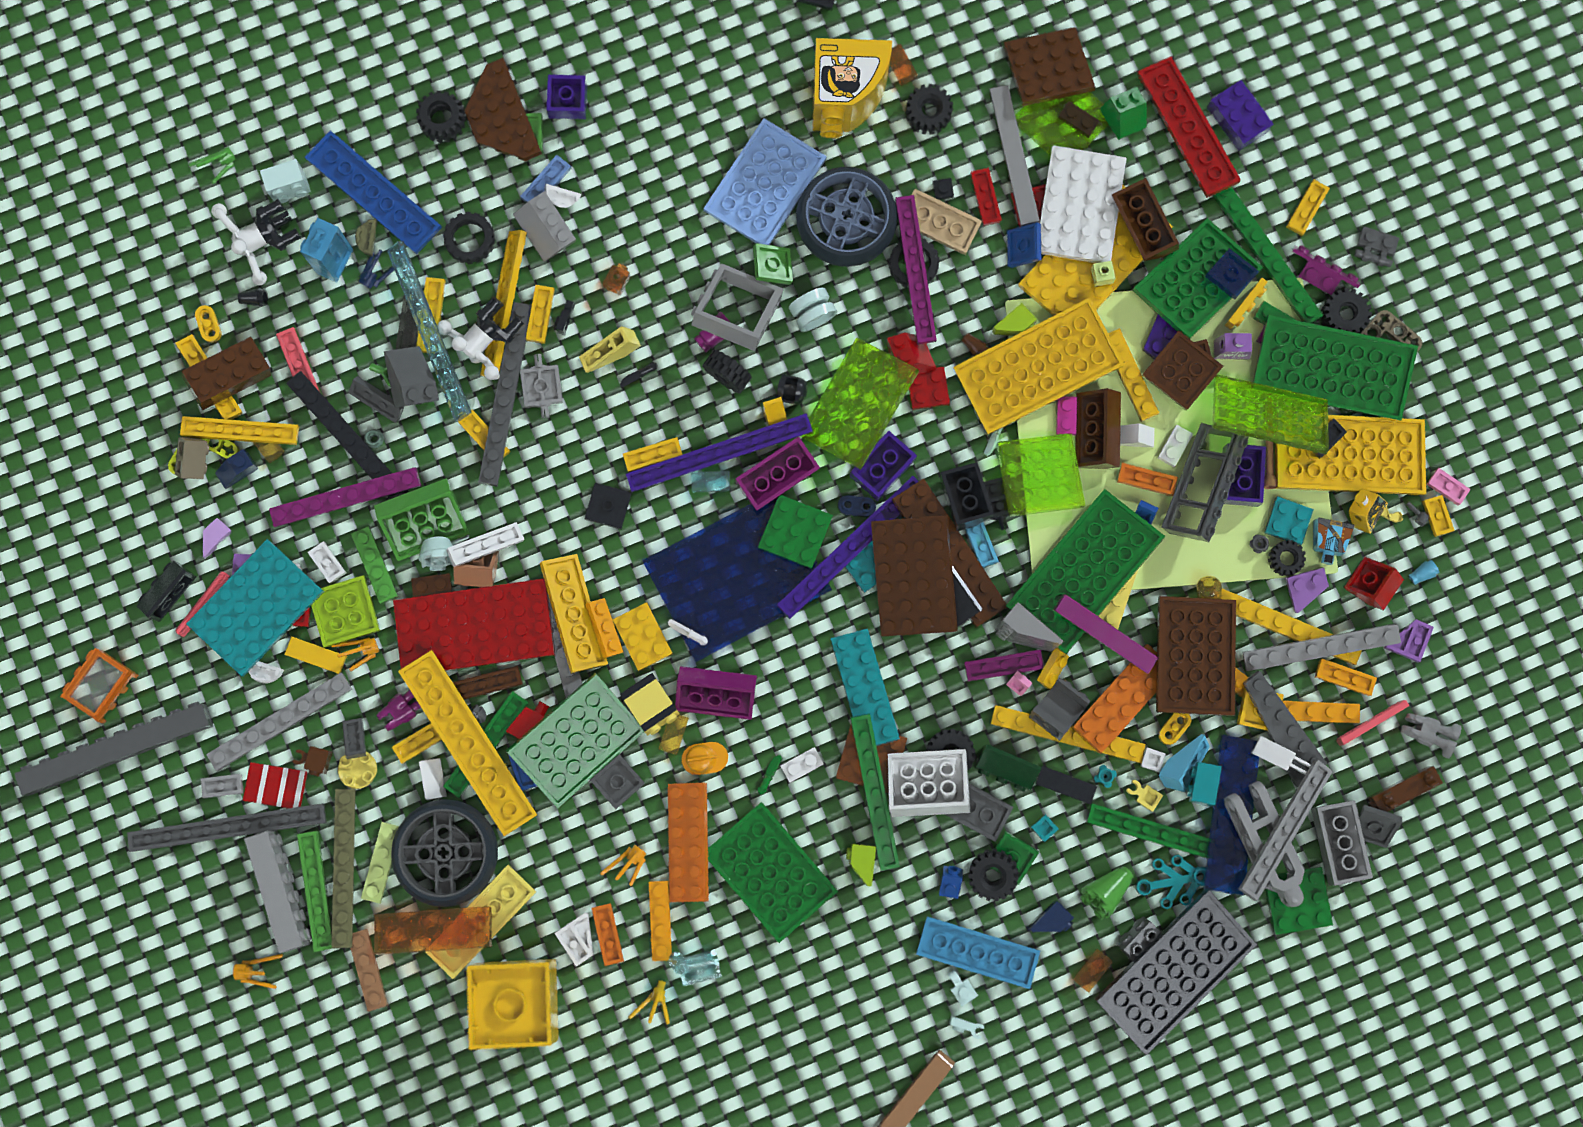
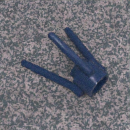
(367, 277)

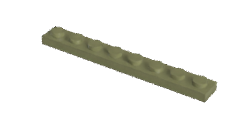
(343, 868)

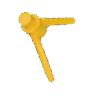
(657, 996)

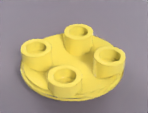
(357, 771)

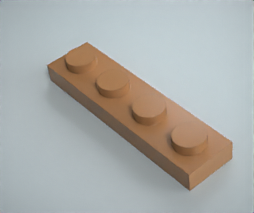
(368, 971)

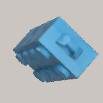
(326, 249)

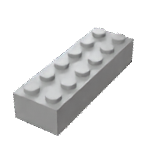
(278, 891)

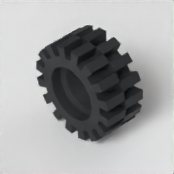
(1297, 553)

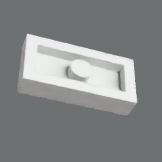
(1175, 446)
(327, 562)
(802, 765)

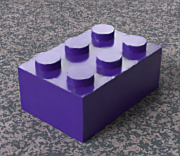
(1240, 115)
(884, 466)
(1249, 478)

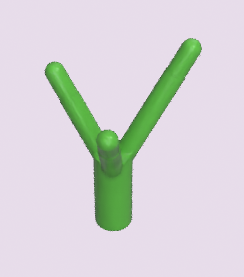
(380, 370)

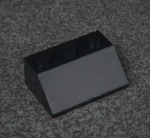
(966, 496)
(165, 591)
(965, 602)

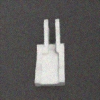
(1277, 755)

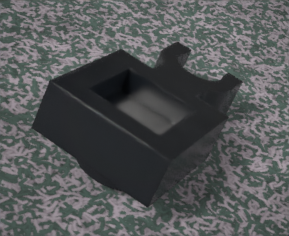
(562, 322)

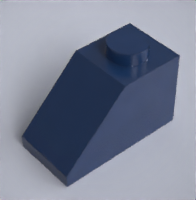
(236, 468)
(1053, 919)

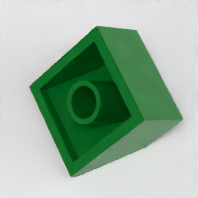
(1126, 113)

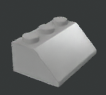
(544, 226)

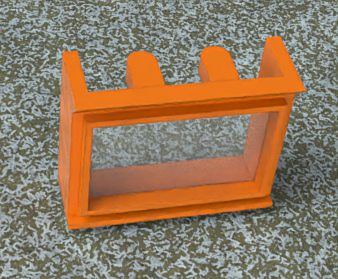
(97, 684)

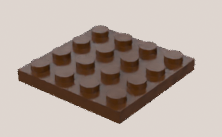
(1049, 66)

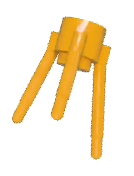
(367, 646)
(635, 856)
(244, 971)

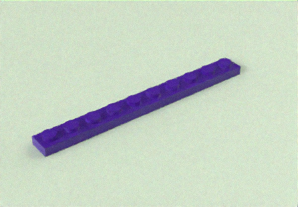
(718, 452)
(839, 557)

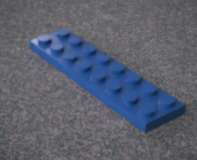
(373, 192)

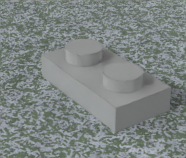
(222, 786)

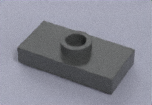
(354, 738)

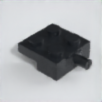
(998, 501)

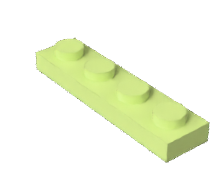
(380, 864)

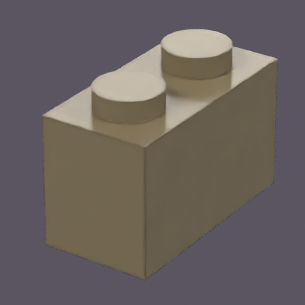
(191, 458)

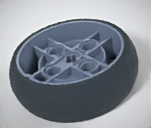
(879, 229)

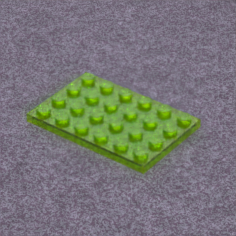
(859, 402)
(1270, 414)

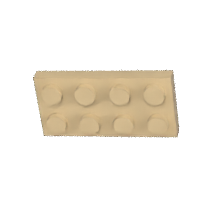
(945, 223)

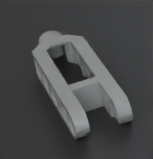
(1246, 828)

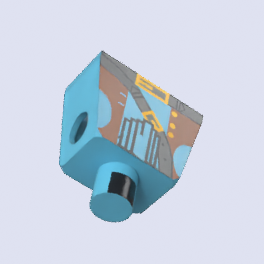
(1331, 538)

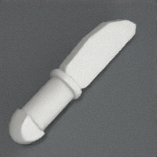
(687, 632)

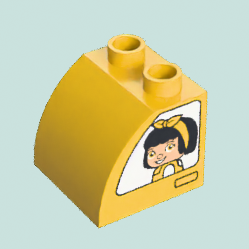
(848, 82)

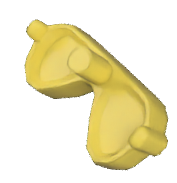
(1395, 517)

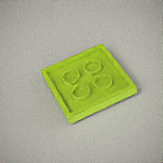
(345, 612)

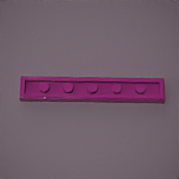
(1105, 633)

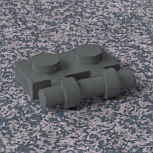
(1378, 242)

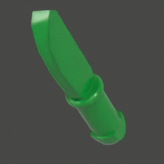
(771, 770)

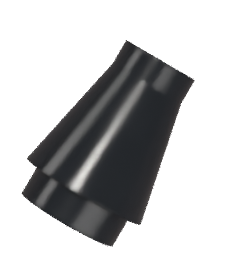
(253, 297)

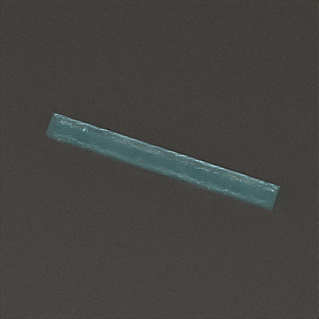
(429, 331)

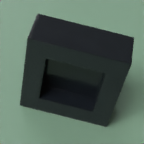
(943, 189)

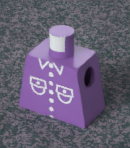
(1235, 346)

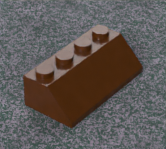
(1146, 220)
(1098, 429)

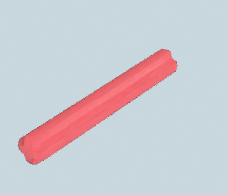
(218, 582)

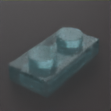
(710, 481)

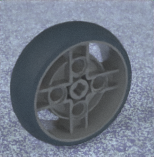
(443, 817)

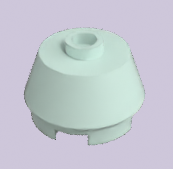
(434, 553)

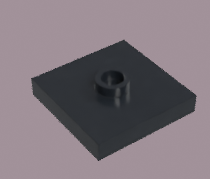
(608, 506)

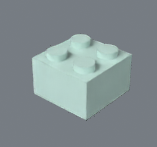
(285, 181)

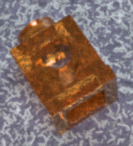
(616, 285)

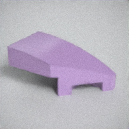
(213, 535)

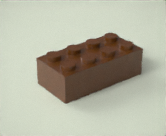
(226, 373)

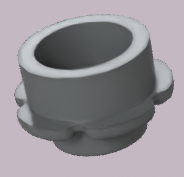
(1264, 543)

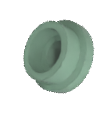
(368, 436)

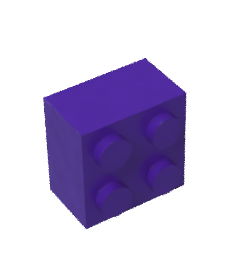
(566, 96)

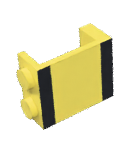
(650, 704)

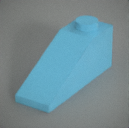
(1177, 769)

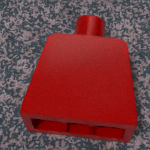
(527, 720)

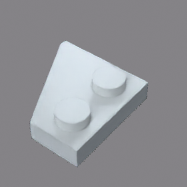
(577, 939)

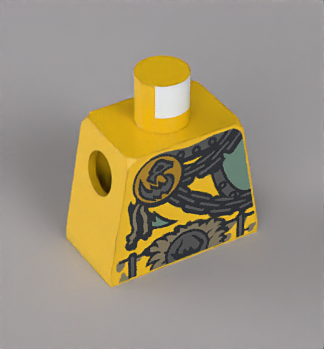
(1366, 510)

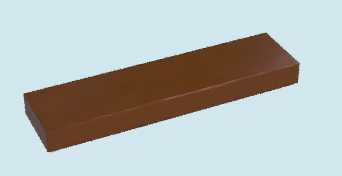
(489, 682)

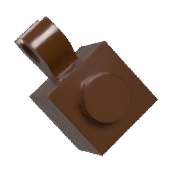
(315, 761)

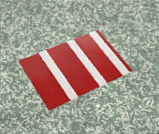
(275, 786)

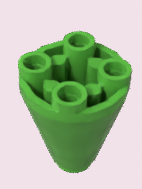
(1107, 891)

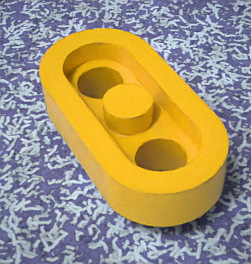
(208, 325)
(1174, 728)

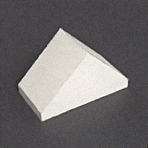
(1137, 435)

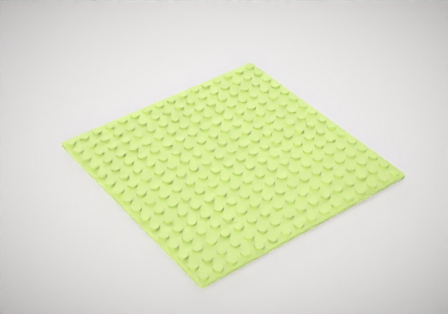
(1177, 558)

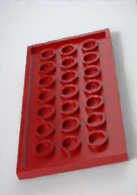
(476, 625)

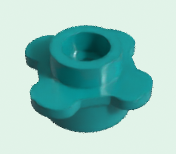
(1111, 774)

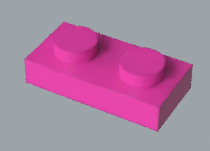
(1066, 415)

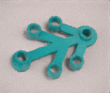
(1175, 881)

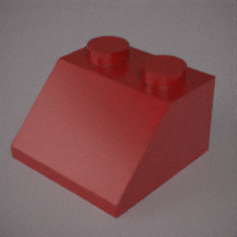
(905, 348)
(1374, 583)

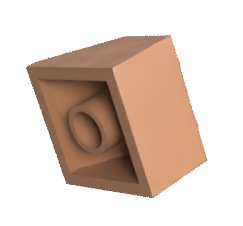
(477, 572)

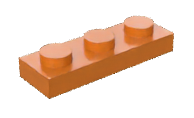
(1147, 479)
(607, 934)

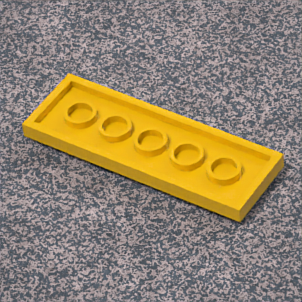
(568, 600)

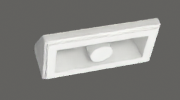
(432, 779)

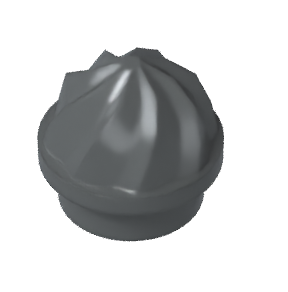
(479, 713)

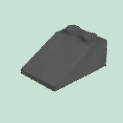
(410, 377)

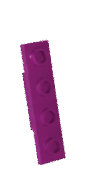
(1321, 273)

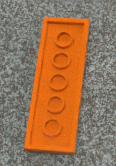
(1117, 705)
(688, 842)

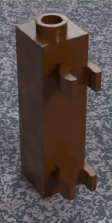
(1405, 789)

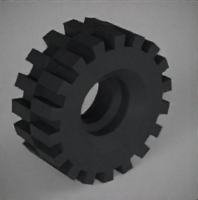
(932, 96)
(1347, 298)
(727, 371)
(953, 738)
(987, 888)

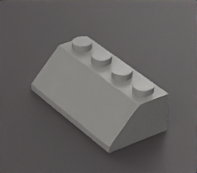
(1341, 843)

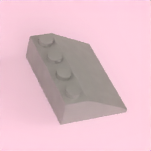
(1025, 629)

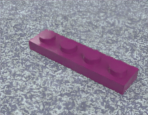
(1003, 665)

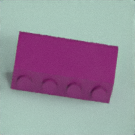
(777, 473)
(715, 692)

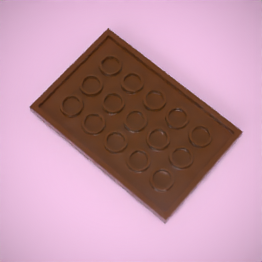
(914, 576)
(1196, 656)

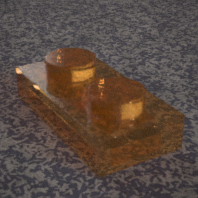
(902, 66)
(1092, 970)

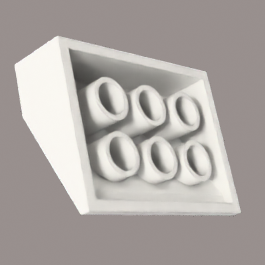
(928, 783)

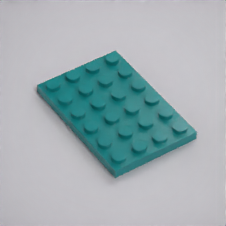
(255, 607)

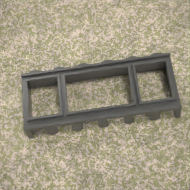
(1219, 493)

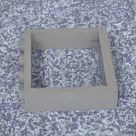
(729, 330)

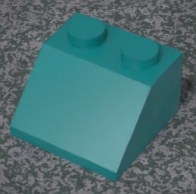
(1204, 784)

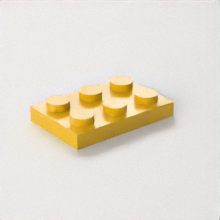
(642, 636)

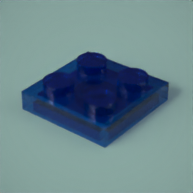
(1232, 273)

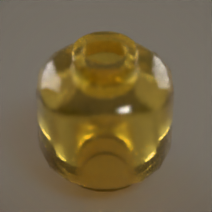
(1209, 587)

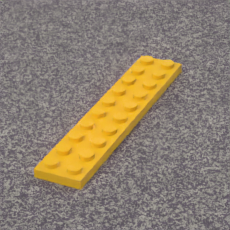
(467, 743)

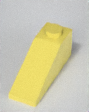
(610, 349)

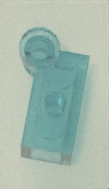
(695, 967)

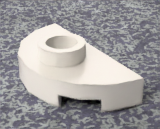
(561, 197)
(265, 673)

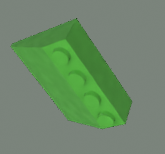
(420, 516)

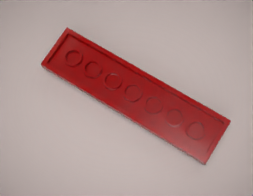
(1189, 127)

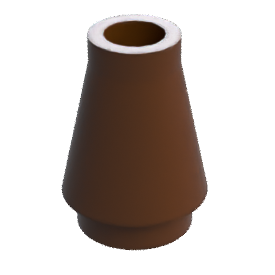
(974, 344)

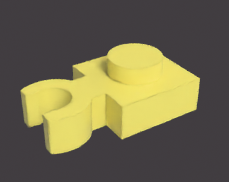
(1147, 796)

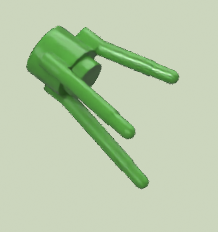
(225, 156)

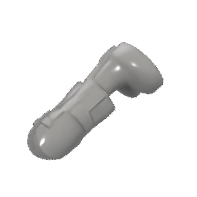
(1426, 733)

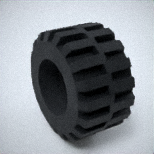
(439, 102)

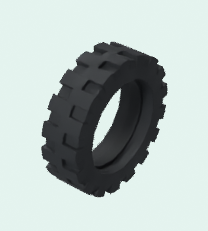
(464, 219)
(899, 276)

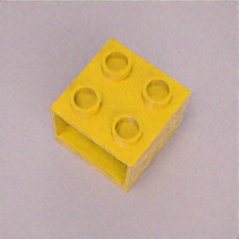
(512, 1004)

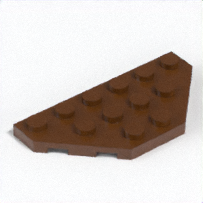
(499, 115)

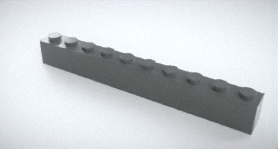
(113, 749)

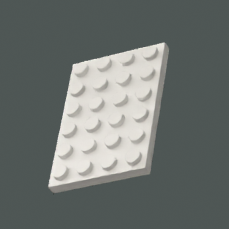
(1078, 204)

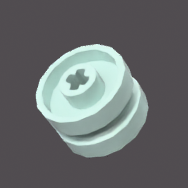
(812, 309)

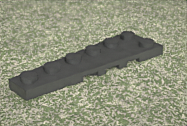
(1281, 724)

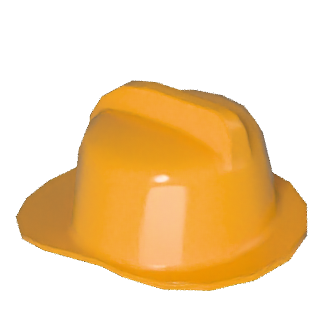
(704, 758)

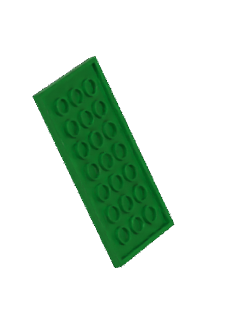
(1336, 365)
(1089, 565)

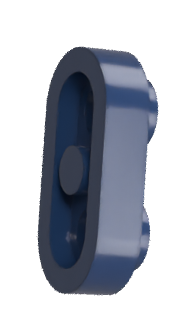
(856, 506)

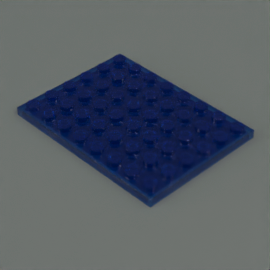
(723, 581)

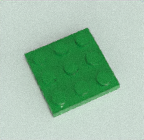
(795, 531)
(1310, 914)

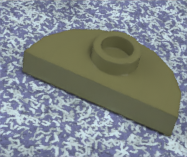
(365, 236)

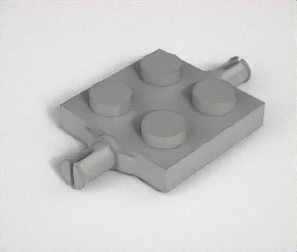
(541, 386)

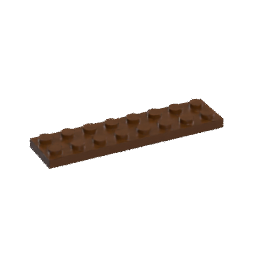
(921, 502)

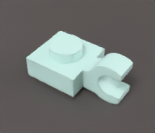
(962, 990)
(961, 1025)

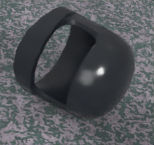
(792, 389)

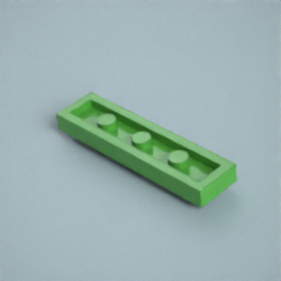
(374, 565)

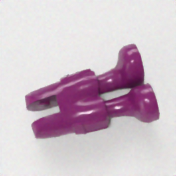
(399, 709)

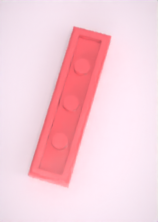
(295, 354)
(1372, 722)

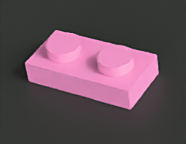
(1448, 486)

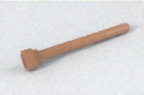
(1270, 480)

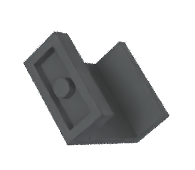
(1060, 708)

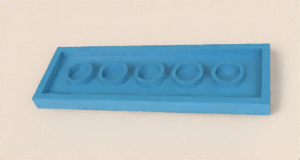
(978, 952)

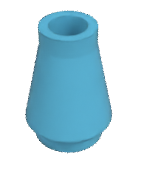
(1424, 572)

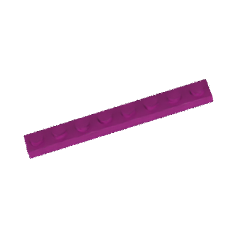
(915, 269)
(345, 497)

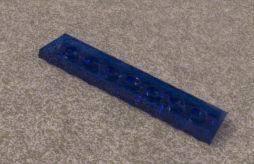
(1226, 853)

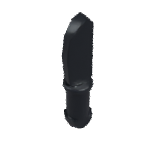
(637, 374)

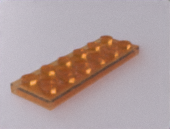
(433, 930)

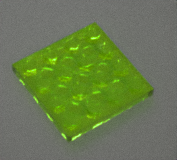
(1043, 126)
(1040, 474)

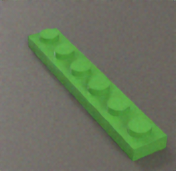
(315, 890)

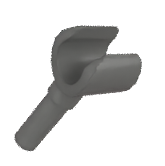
(1421, 516)

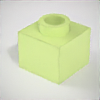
(1103, 278)

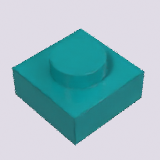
(1044, 828)

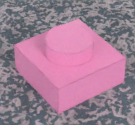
(1019, 683)

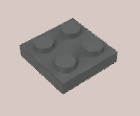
(617, 781)
(1378, 826)

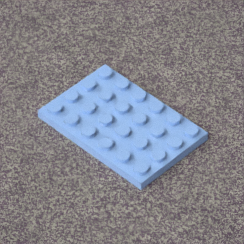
(764, 183)

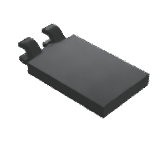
(986, 814)

